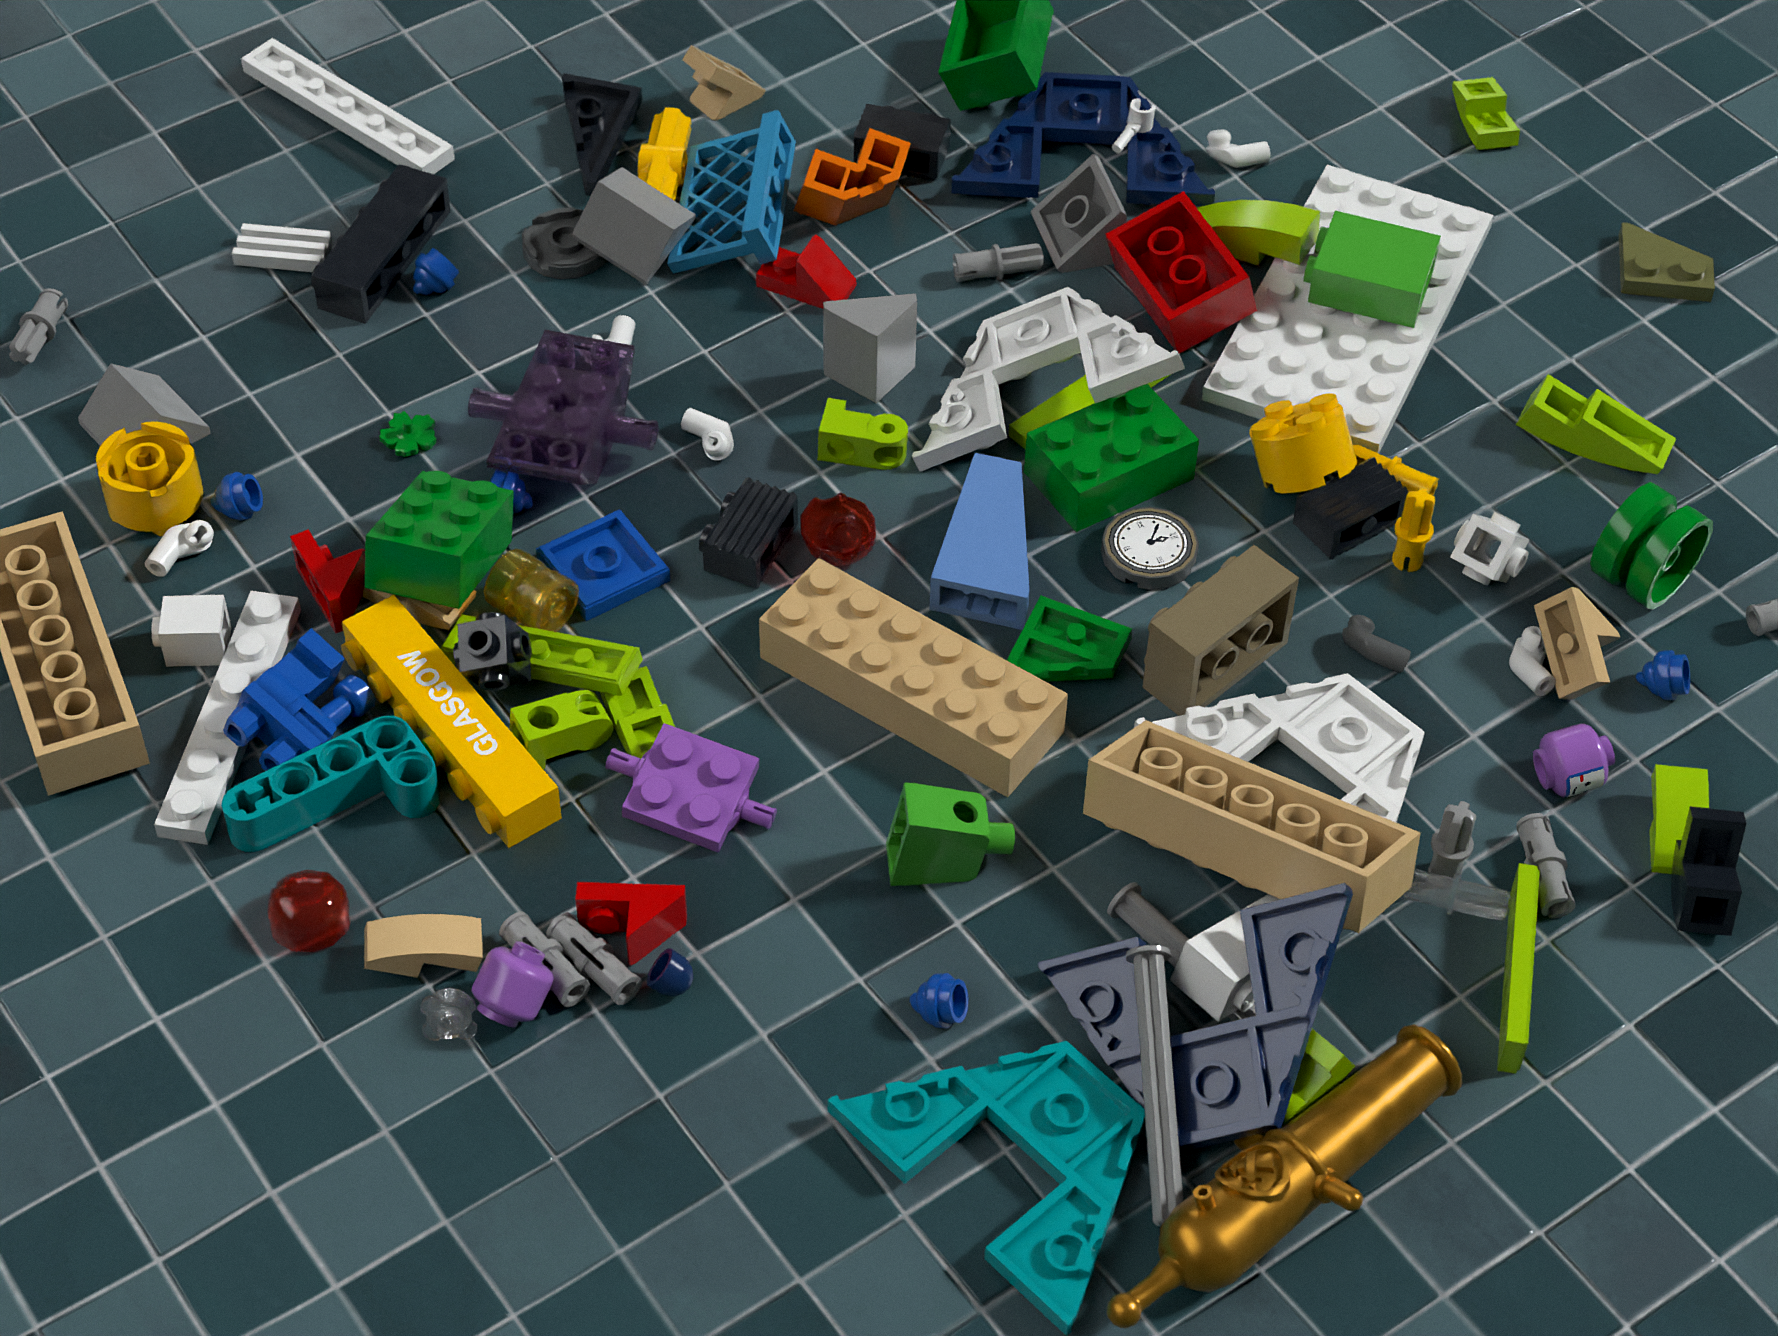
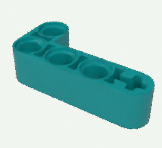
(330, 779)

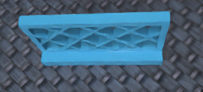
(763, 191)

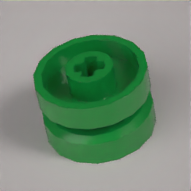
(1651, 545)

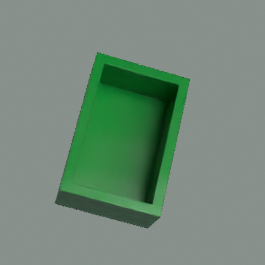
(994, 50)
(1110, 456)
(439, 539)

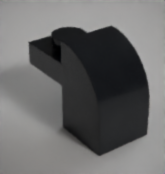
(1705, 873)

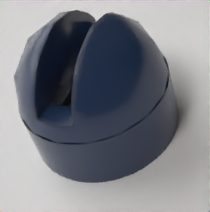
(670, 974)

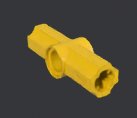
(664, 158)

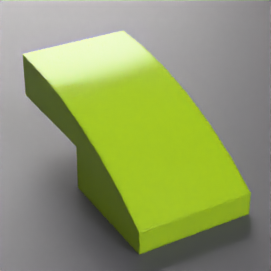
(1484, 113)
(637, 713)
(1672, 795)

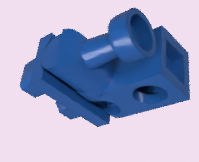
(281, 703)

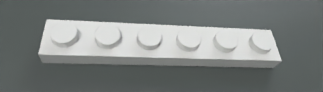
(347, 108)
(210, 756)

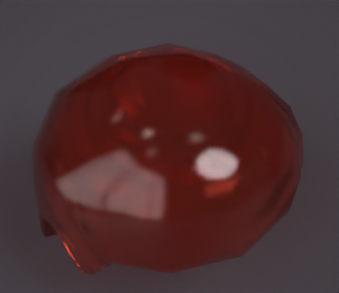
(838, 529)
(308, 911)

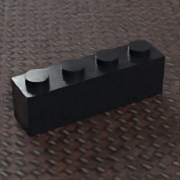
(381, 243)

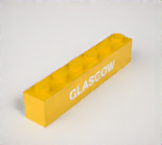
(451, 721)

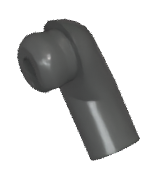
(1372, 647)

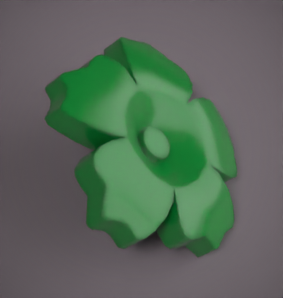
(409, 435)

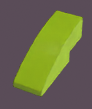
(1264, 227)
(1595, 428)

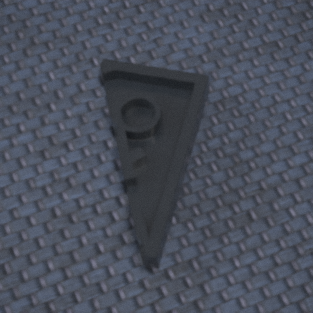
(599, 121)

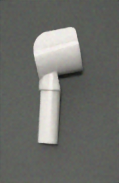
(1138, 121)

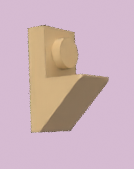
(721, 86)
(1573, 642)

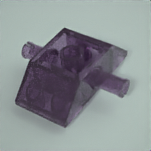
(565, 411)

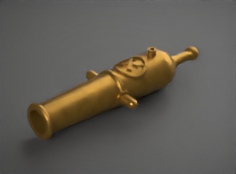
(1292, 1171)

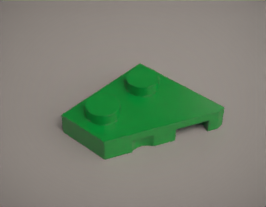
(1069, 643)

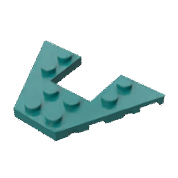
(1060, 1116)

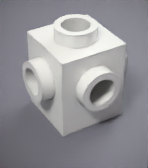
(1474, 545)

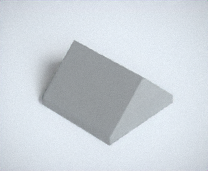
(1078, 217)
(631, 224)
(870, 342)
(134, 397)

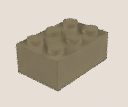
(1219, 631)

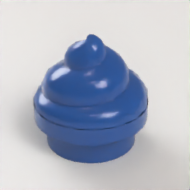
(433, 273)
(512, 482)
(238, 496)
(1666, 675)
(941, 1000)

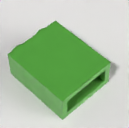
(1372, 268)

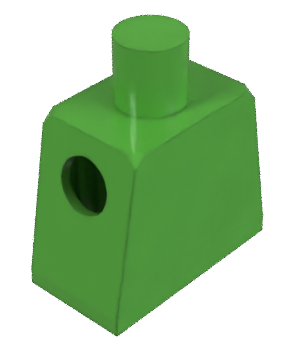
(942, 836)

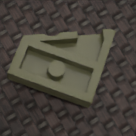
(1662, 267)

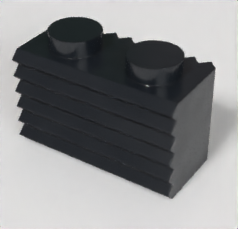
(925, 132)
(1350, 508)
(749, 532)

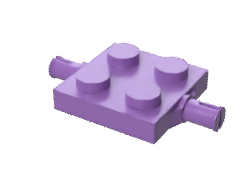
(691, 787)

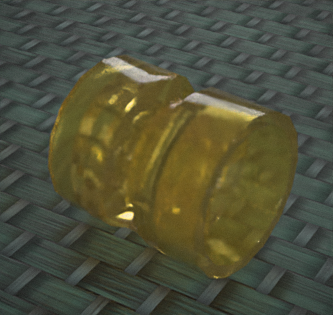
(531, 591)

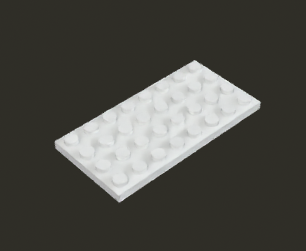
(1313, 350)

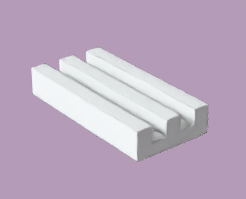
(281, 247)

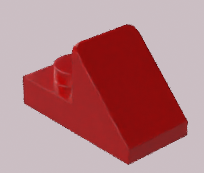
(809, 276)
(333, 582)
(643, 911)

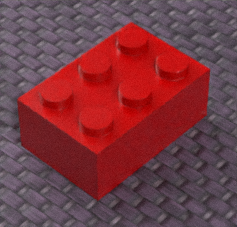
(1181, 272)

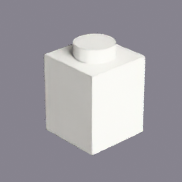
(192, 630)

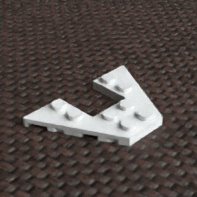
(1030, 339)
(1330, 725)

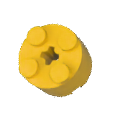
(1302, 444)
(149, 477)

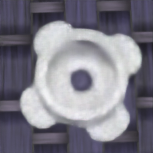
(448, 1015)

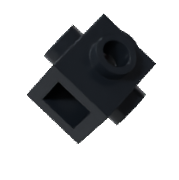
(493, 652)

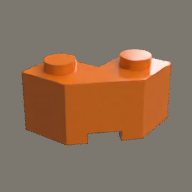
(843, 190)

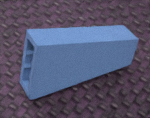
(984, 552)

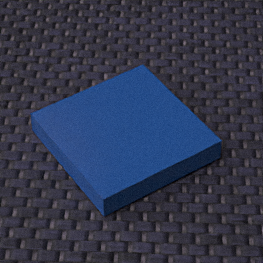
(606, 562)

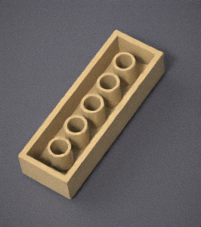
(62, 660)
(913, 676)
(1248, 821)

